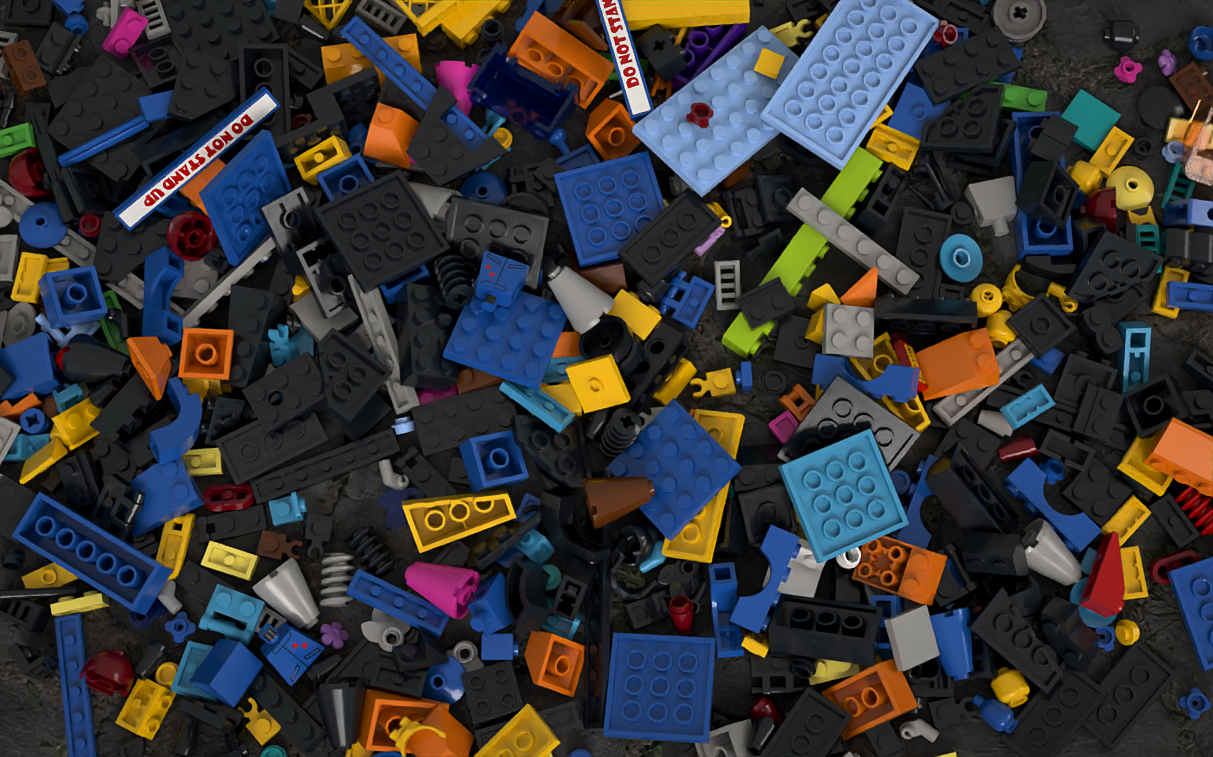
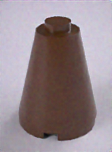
(615, 497)

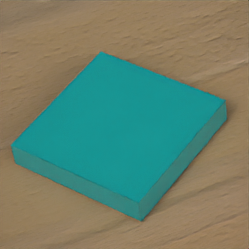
(1092, 118)

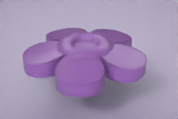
(1167, 63)
(334, 635)

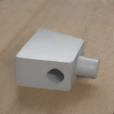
(993, 203)

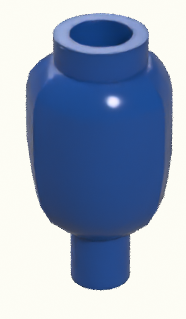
(996, 713)

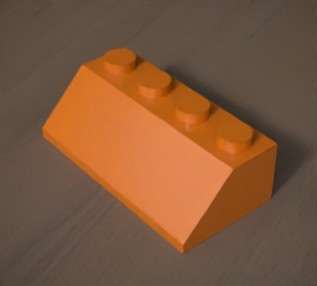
(560, 57)
(1184, 455)

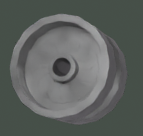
(1018, 29)

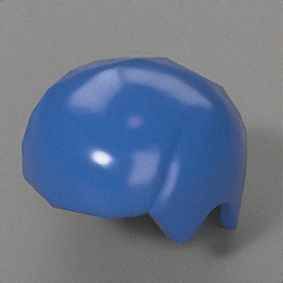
(1201, 42)

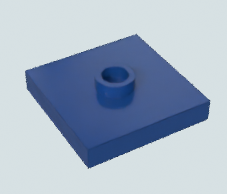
(914, 111)

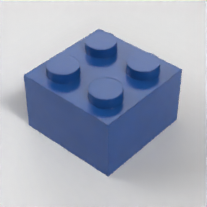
(72, 297)
(493, 462)

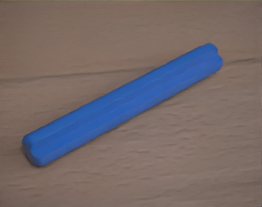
(103, 141)

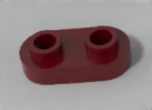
(229, 497)
(1170, 562)

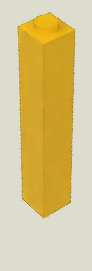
(684, 13)

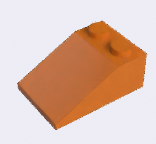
(959, 364)
(872, 697)
(383, 714)

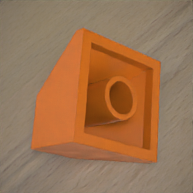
(611, 130)
(390, 136)
(863, 292)
(206, 353)
(151, 362)
(554, 662)
(428, 742)

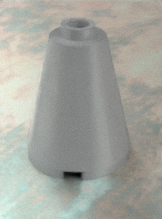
(436, 202)
(579, 298)
(1049, 554)
(289, 594)

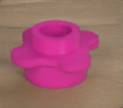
(1123, 74)

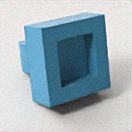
(69, 397)

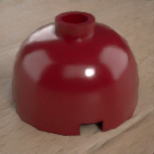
(26, 173)
(1102, 205)
(191, 235)
(108, 672)

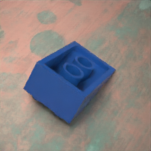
(168, 492)

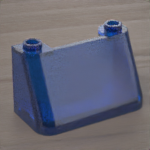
(522, 94)

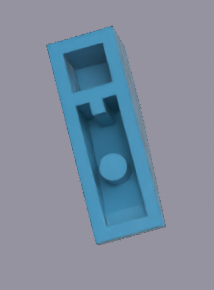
(1134, 356)

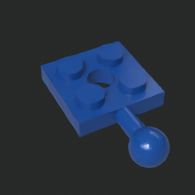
(576, 159)

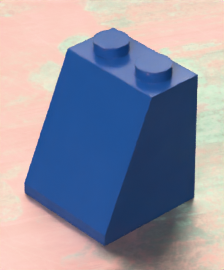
(33, 367)

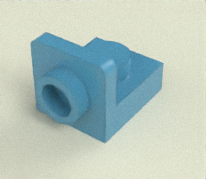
(287, 509)
(535, 547)

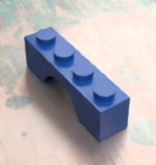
(161, 276)
(895, 381)
(1027, 485)
(915, 531)
(778, 549)

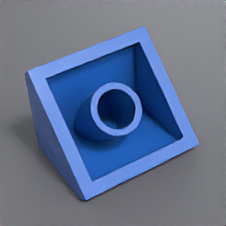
(227, 671)

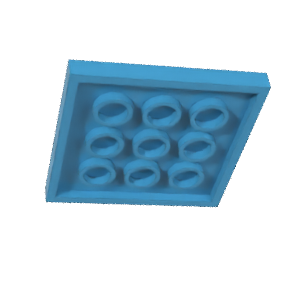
(843, 495)

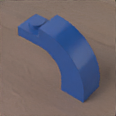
(178, 437)
(722, 603)

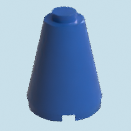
(954, 642)

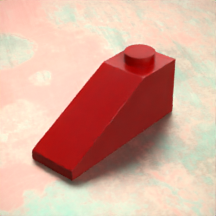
(1106, 580)

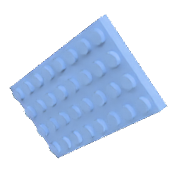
(849, 75)
(734, 131)

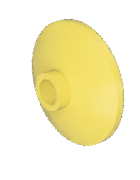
(1127, 197)

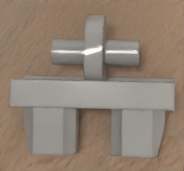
(117, 7)

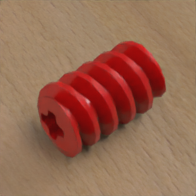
(1199, 508)

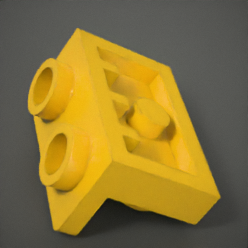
(145, 708)

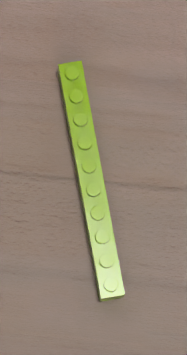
(808, 245)

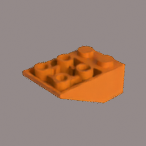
(900, 569)

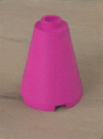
(455, 79)
(444, 586)

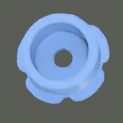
(1173, 152)
(403, 425)

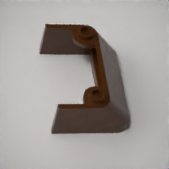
(582, 21)

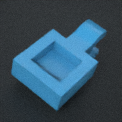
(281, 349)

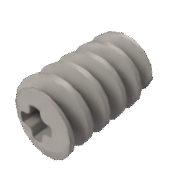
(336, 579)

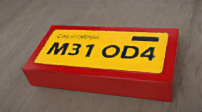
(907, 357)

